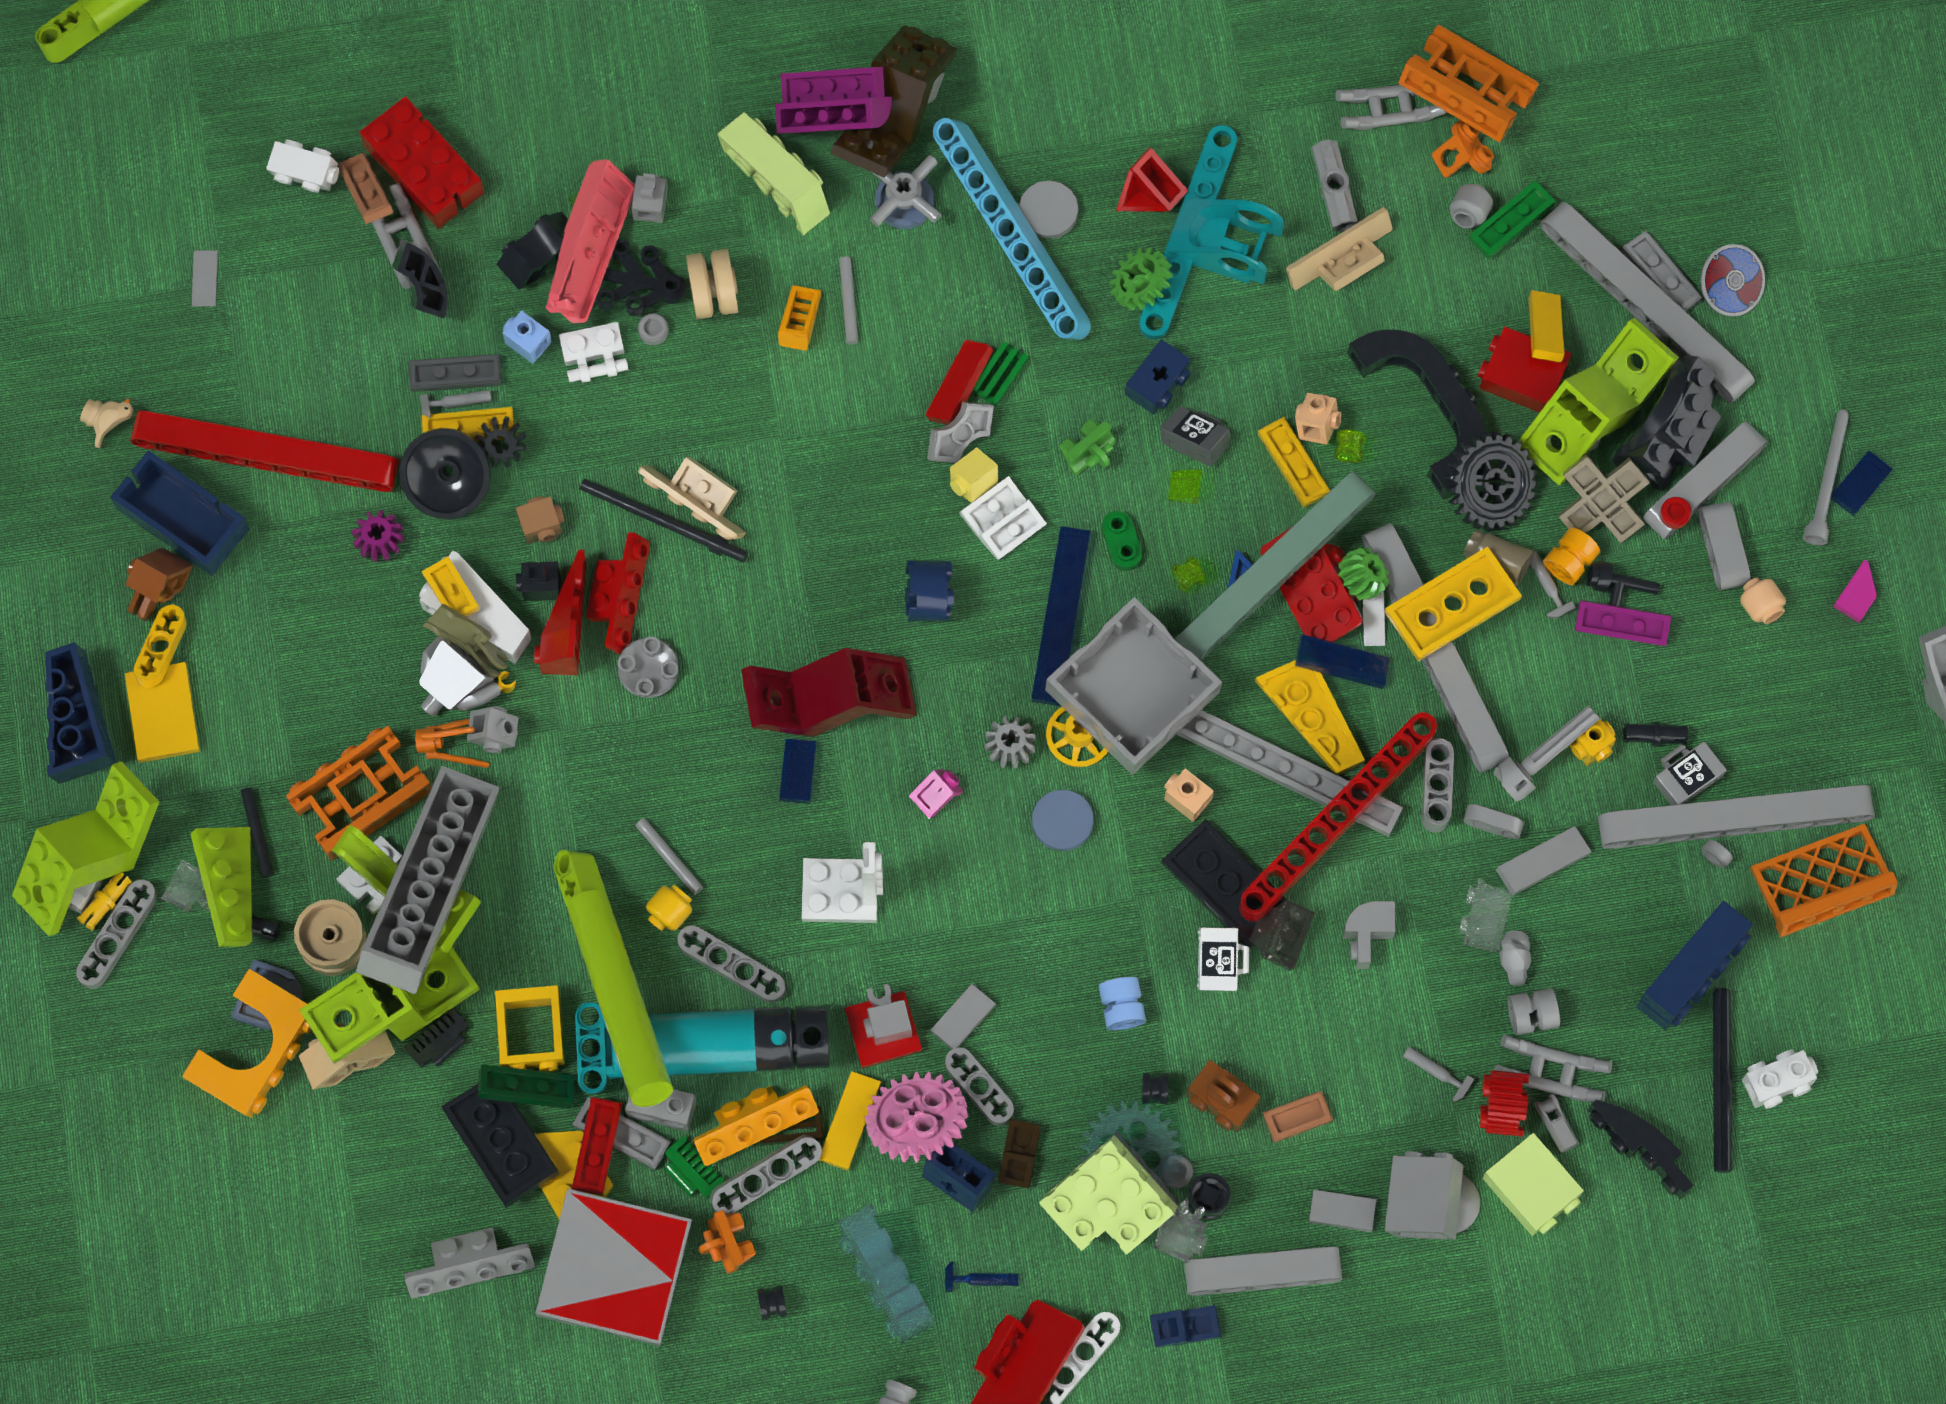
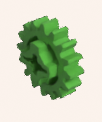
(1141, 279)

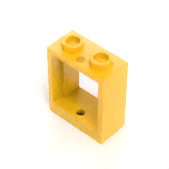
(531, 998)

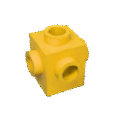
(1591, 750)

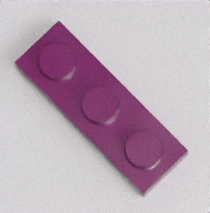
(1622, 622)

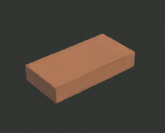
(1297, 1117)

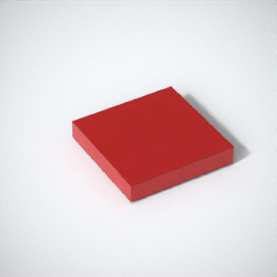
(867, 1052)

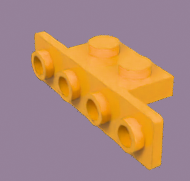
(753, 1120)

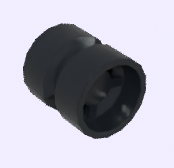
(1211, 1193)

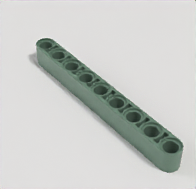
(1276, 566)

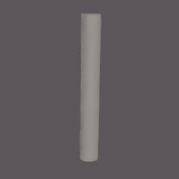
(848, 300)
(669, 856)

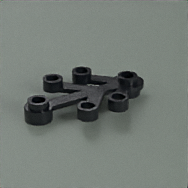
(636, 280)

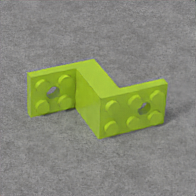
(1597, 400)
(85, 848)
(382, 1006)

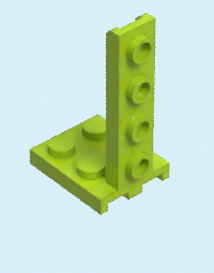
(379, 871)

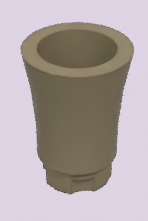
(1512, 557)

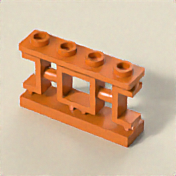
(1458, 97)
(374, 811)

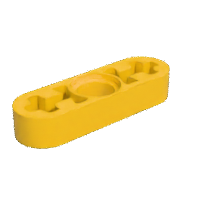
(157, 633)

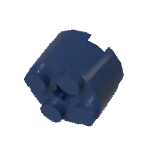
(928, 590)

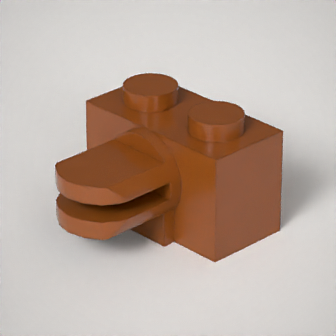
(155, 579)
(1222, 1096)

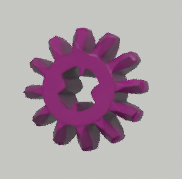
(389, 531)

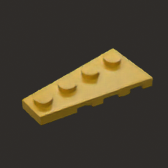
(1314, 713)

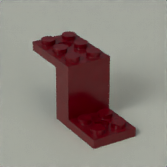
(828, 692)

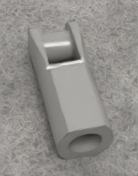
(1558, 1128)

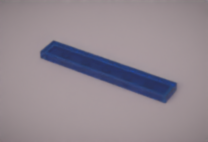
(1061, 608)

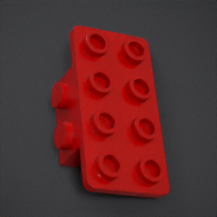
(1318, 595)
(1026, 1355)

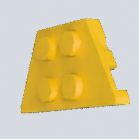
(563, 1151)

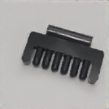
(443, 1045)

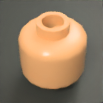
(1763, 600)

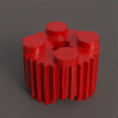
(1505, 1103)

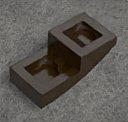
(1019, 1153)

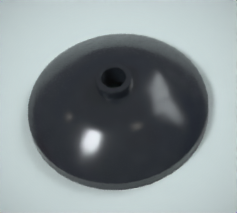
(431, 487)

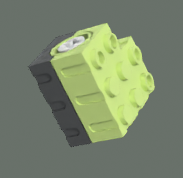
(1110, 1194)

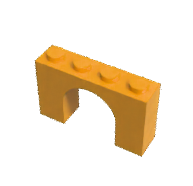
(247, 1088)

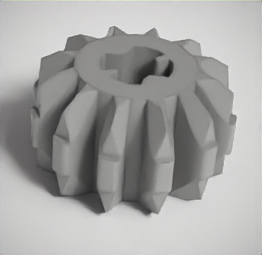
(1002, 734)

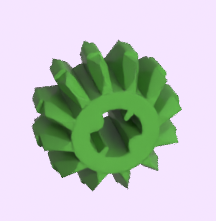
(1363, 573)

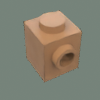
(540, 519)

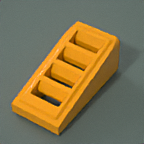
(796, 335)

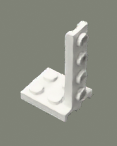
(842, 888)

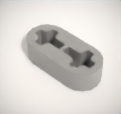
(1493, 821)

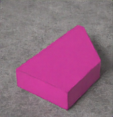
(1858, 594)

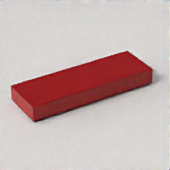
(959, 381)
(596, 1146)

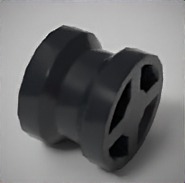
(1154, 1088)
(772, 1302)

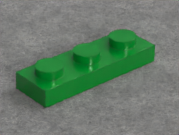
(1511, 220)

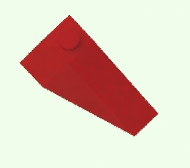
(562, 634)

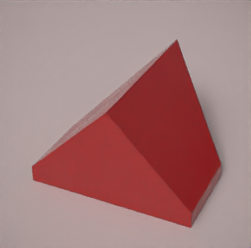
(1150, 186)

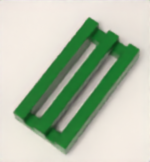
(1012, 353)

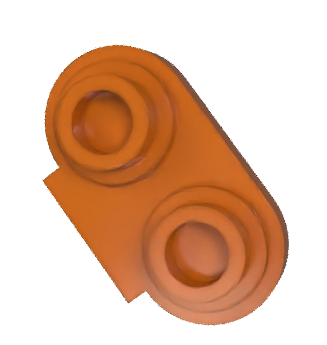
(1470, 150)

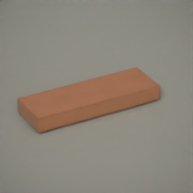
(365, 188)

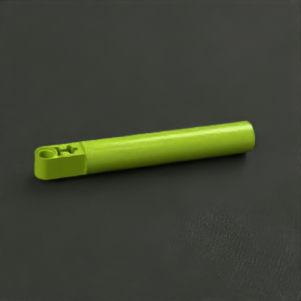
(81, 25)
(612, 978)

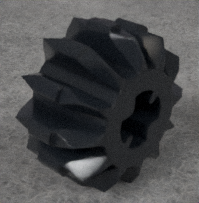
(512, 438)

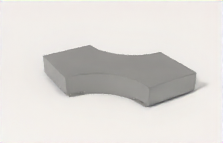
(950, 441)

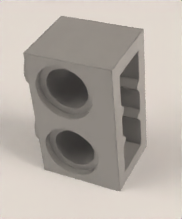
(674, 1112)

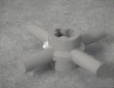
(909, 199)

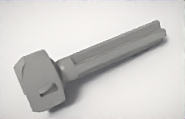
(1517, 777)

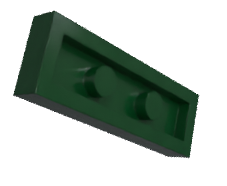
(526, 1086)

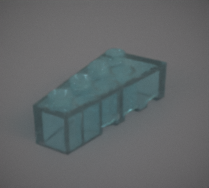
(884, 1274)

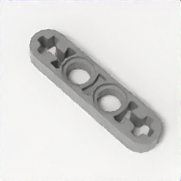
(120, 936)
(733, 961)
(763, 1170)

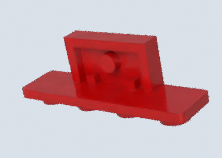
(617, 592)

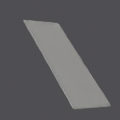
(204, 278)

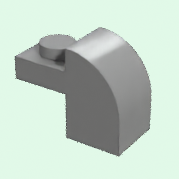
(1369, 922)

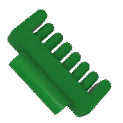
(684, 1172)

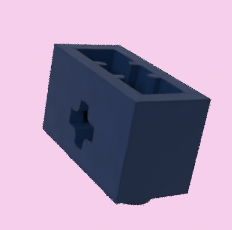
(1162, 361)
(959, 1176)

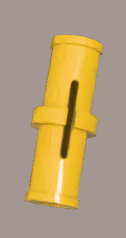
(104, 901)

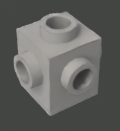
(493, 729)

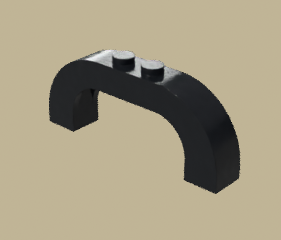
(1440, 379)

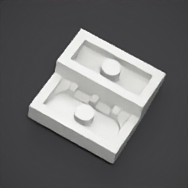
(1002, 518)

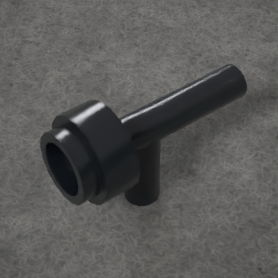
(1601, 576)

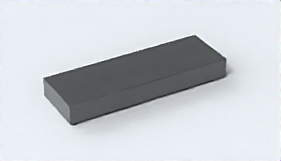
(454, 373)

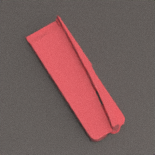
(590, 240)

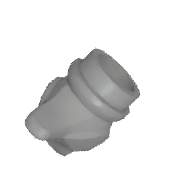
(1515, 956)

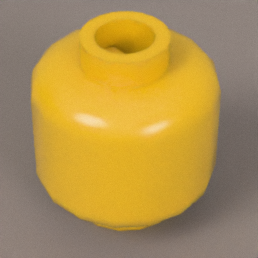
(669, 908)

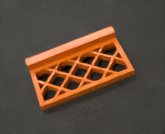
(1840, 899)

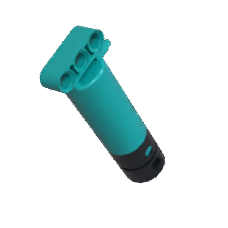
(715, 1042)

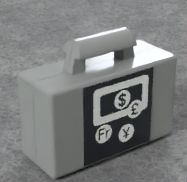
(1688, 774)

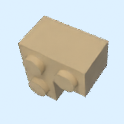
(325, 1073)

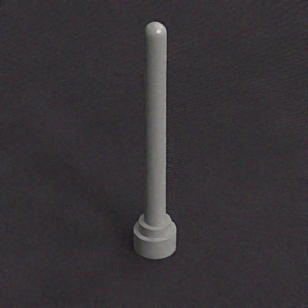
(1816, 531)

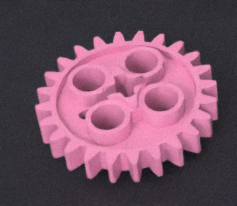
(916, 1117)

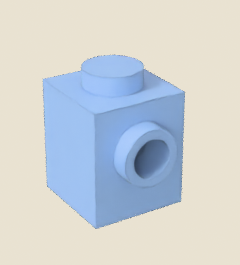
(526, 336)

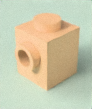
(1188, 794)

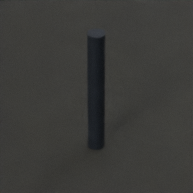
(257, 832)

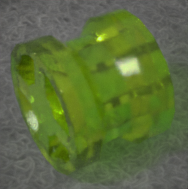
(1350, 446)
(1188, 574)

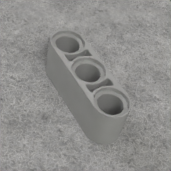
(1724, 545)
(1437, 771)

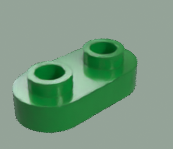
(1121, 539)

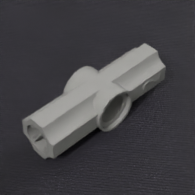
(1337, 201)

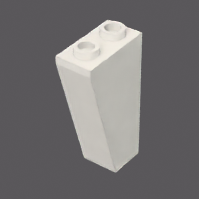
(506, 628)

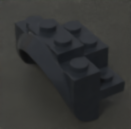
(1677, 425)

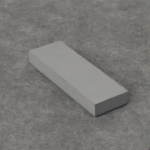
(1659, 268)
(1543, 860)
(632, 1139)

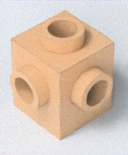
(1317, 418)

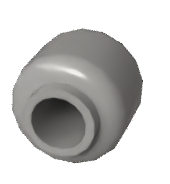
(1470, 206)

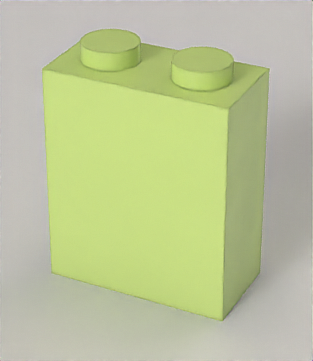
(1533, 1185)

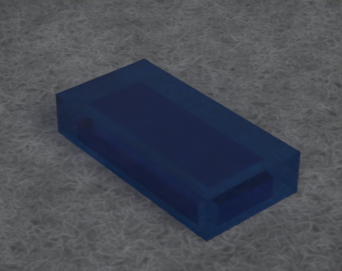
(1861, 483)
(797, 771)

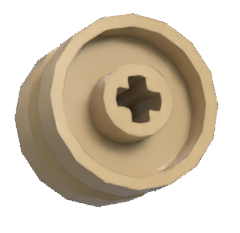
(713, 283)
(313, 941)

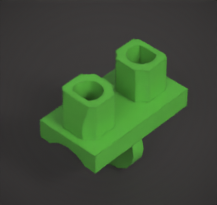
(1091, 449)

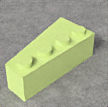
(776, 171)

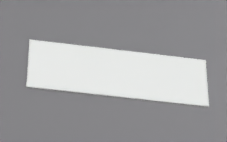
(1374, 621)

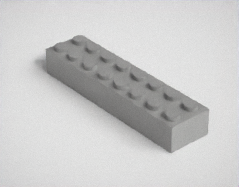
(427, 880)

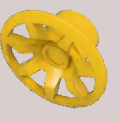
(1074, 735)

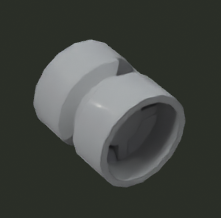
(1544, 1009)

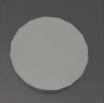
(1049, 209)

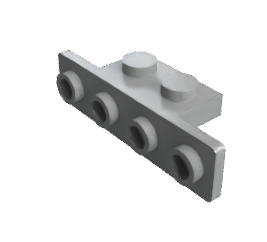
(467, 1261)

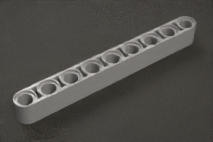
(1644, 299)
(1445, 664)
(1736, 816)

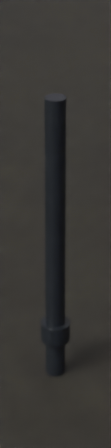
(716, 544)

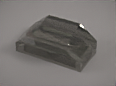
(1282, 933)

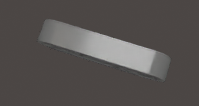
(999, 1099)

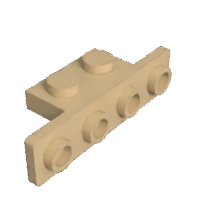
(1345, 255)
(700, 491)

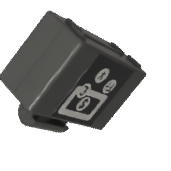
(1195, 435)

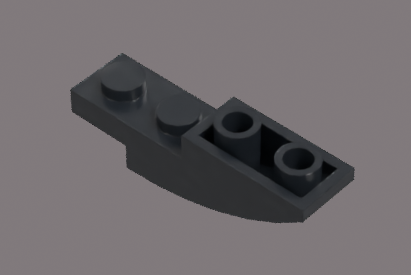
(1634, 1134)

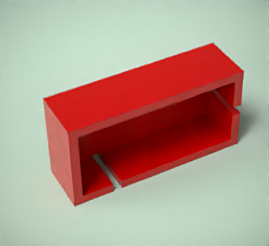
(421, 162)

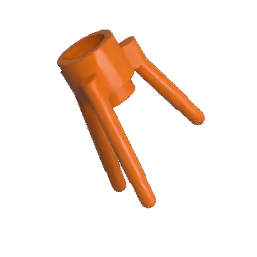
(431, 739)

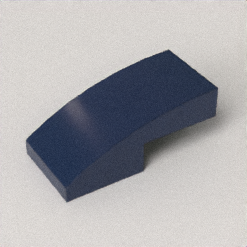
(1186, 1326)

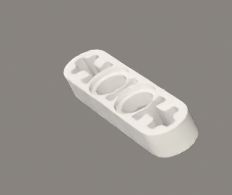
(1081, 1367)

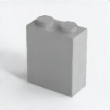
(1424, 1196)

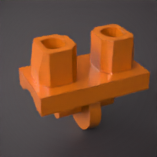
(722, 1243)

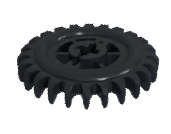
(1469, 470)

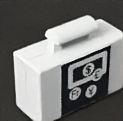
(1219, 959)

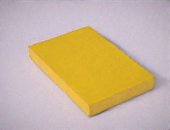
(163, 715)

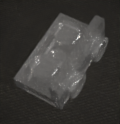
(1486, 917)

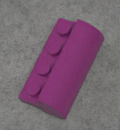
(832, 100)

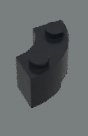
(531, 255)
(424, 278)

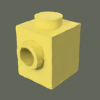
(973, 475)

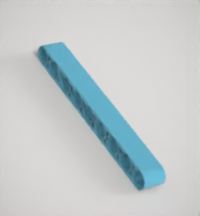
(1022, 235)

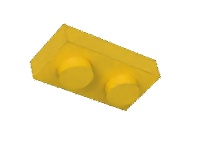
(450, 587)

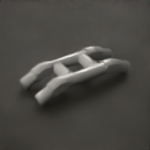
(1379, 119)
(407, 220)
(1569, 1062)

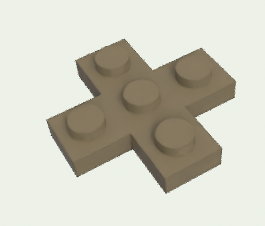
(1604, 497)

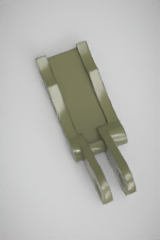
(469, 637)

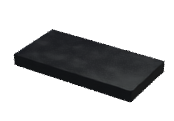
(1216, 877)
(501, 1144)

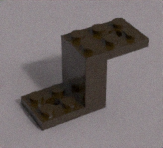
(910, 67)

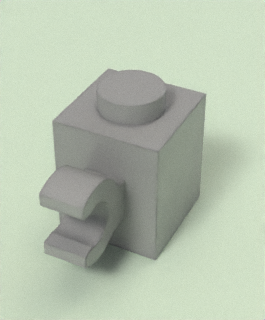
(649, 198)
(886, 1020)

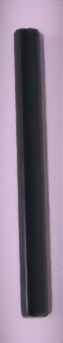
(1722, 1080)

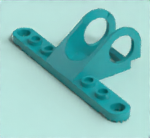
(1201, 231)

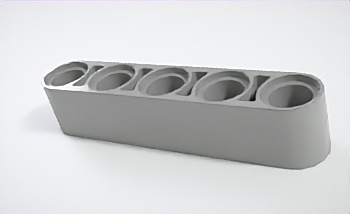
(1710, 474)
(1263, 1271)

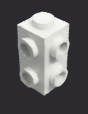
(312, 169)
(1787, 1075)

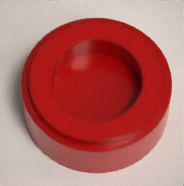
(1675, 512)

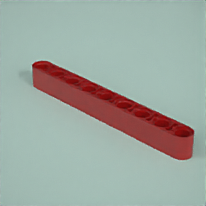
(264, 451)
(1341, 802)

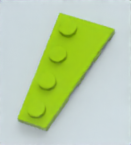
(226, 878)

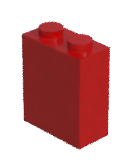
(1519, 376)

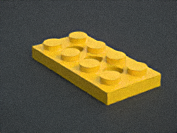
(1453, 583)

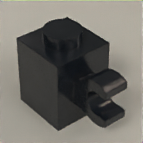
(539, 581)

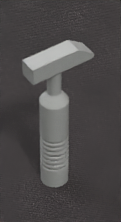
(455, 400)
(1550, 588)
(1438, 1072)

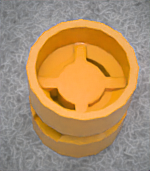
(1574, 553)

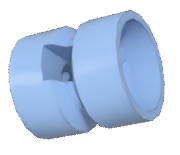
(1122, 1003)

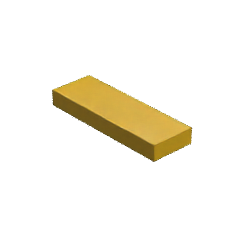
(1546, 326)
(467, 421)
(1293, 462)
(849, 1121)

